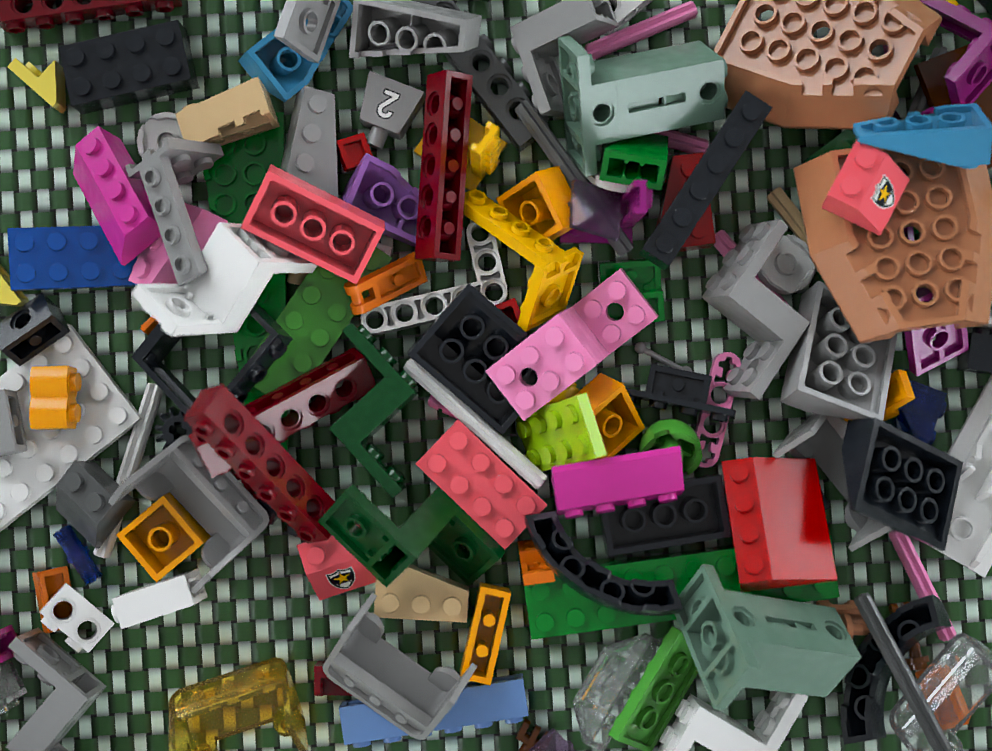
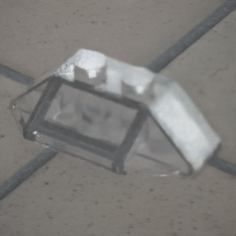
(610, 686)

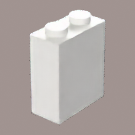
(157, 599)

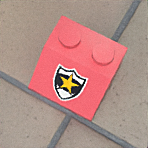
(866, 188)
(332, 568)

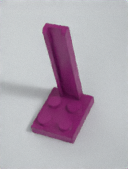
(974, 70)
(634, 206)

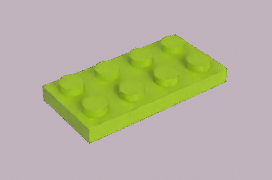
(561, 434)

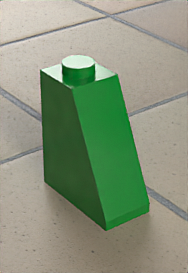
(636, 160)

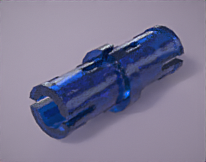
(77, 555)

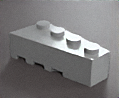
(311, 140)

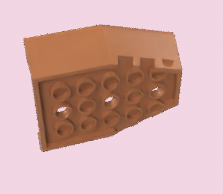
(828, 78)
(879, 275)

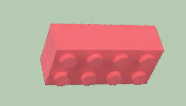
(313, 224)
(481, 483)

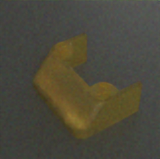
(236, 704)

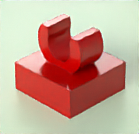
(351, 150)

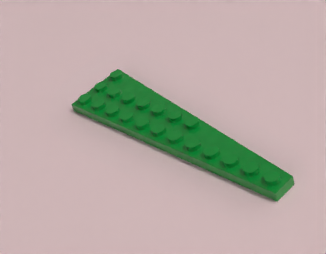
(231, 190)

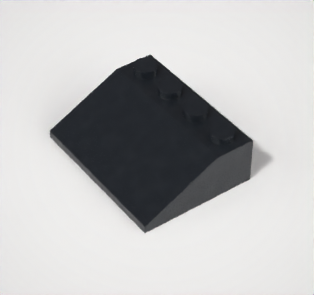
(466, 343)
(900, 480)

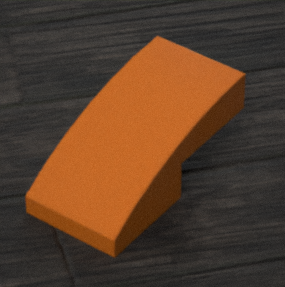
(532, 565)

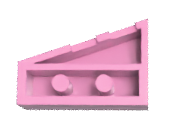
(154, 264)

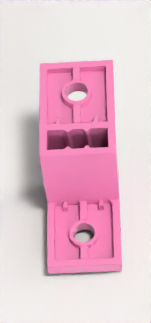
(571, 344)

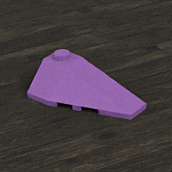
(386, 195)

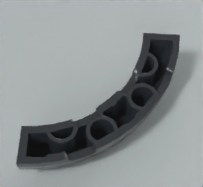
(595, 581)
(868, 679)

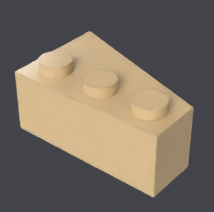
(229, 115)
(422, 596)

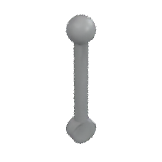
(640, 348)

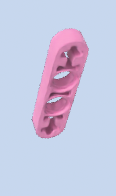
(716, 371)

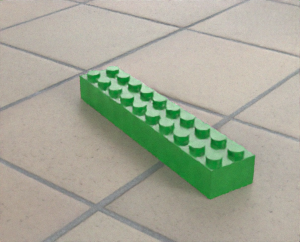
(560, 610)

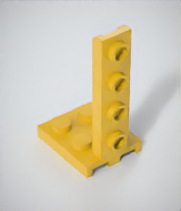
(483, 152)
(553, 269)

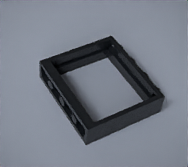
(159, 344)

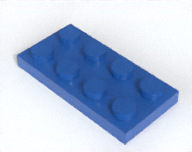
(64, 259)

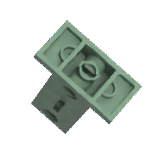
(636, 95)
(761, 641)

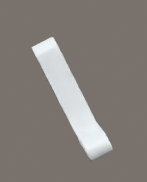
(419, 303)

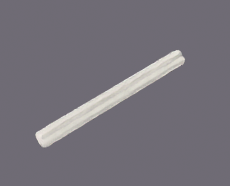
(477, 425)
(134, 452)

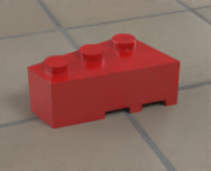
(677, 173)

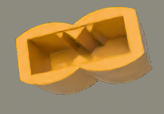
(54, 397)

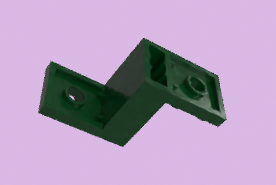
(375, 411)
(390, 549)

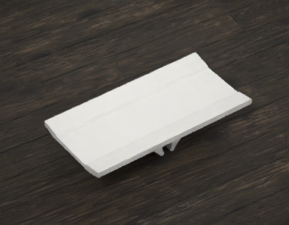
(971, 521)

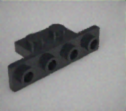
(681, 390)

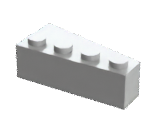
(410, 28)

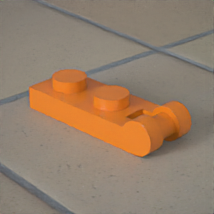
(386, 283)

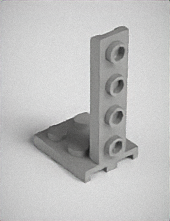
(162, 174)

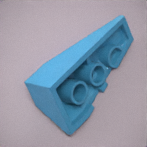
(282, 68)
(950, 135)

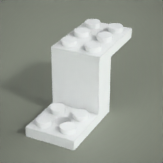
(225, 294)
(719, 732)

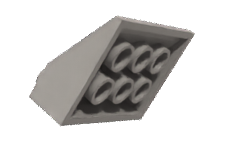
(831, 369)

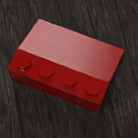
(777, 522)

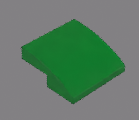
(645, 277)

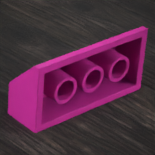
(115, 198)
(618, 482)

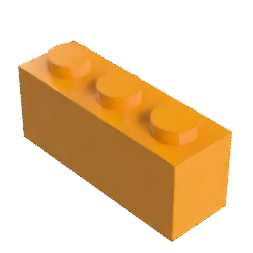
(485, 631)

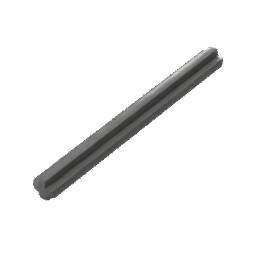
(559, 156)
(902, 673)

